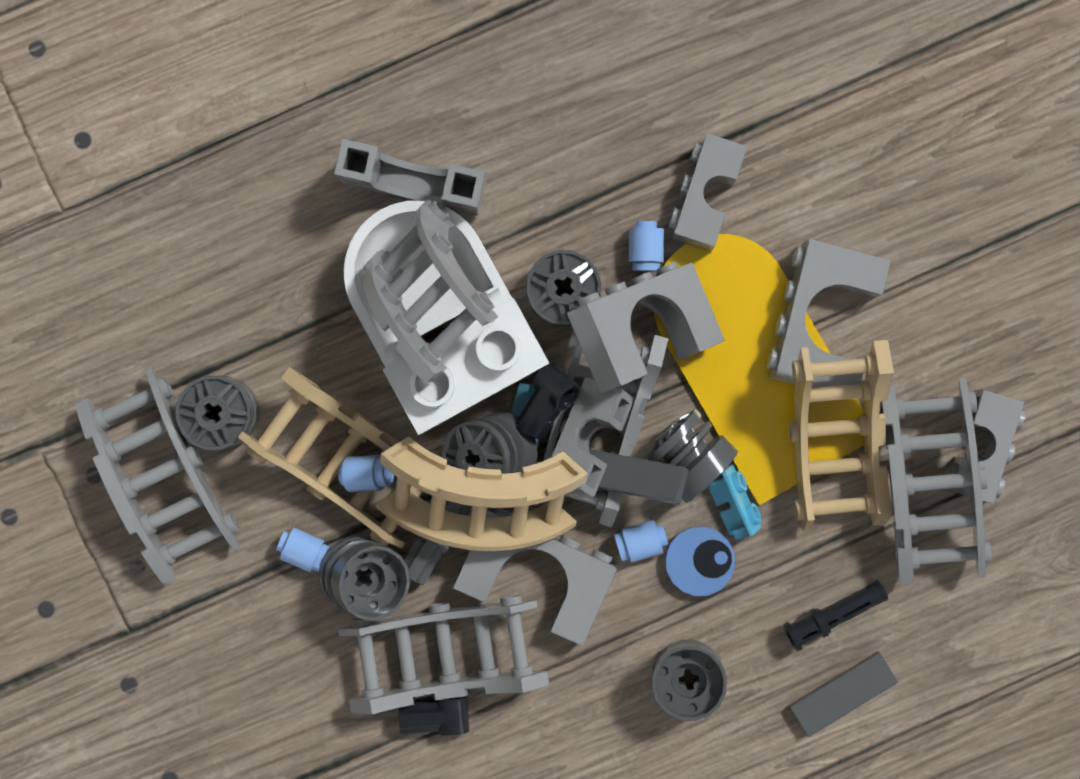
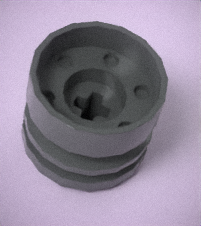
(542, 290)
(238, 412)
(490, 444)
(687, 448)
(381, 583)
(692, 701)

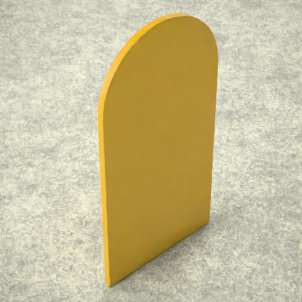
(732, 377)

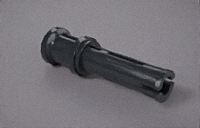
(821, 621)

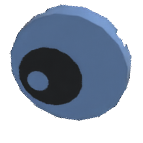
(699, 561)

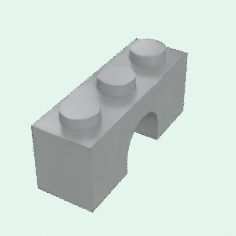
(715, 162)
(589, 414)
(999, 420)

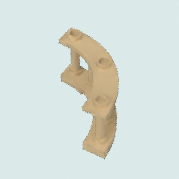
(870, 425)
(360, 430)
(482, 490)

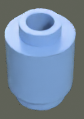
(646, 246)
(364, 474)
(641, 541)
(302, 549)

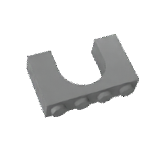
(371, 170)
(818, 268)
(605, 327)
(586, 580)

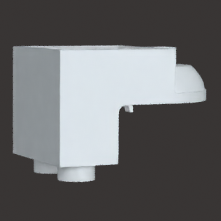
(481, 359)

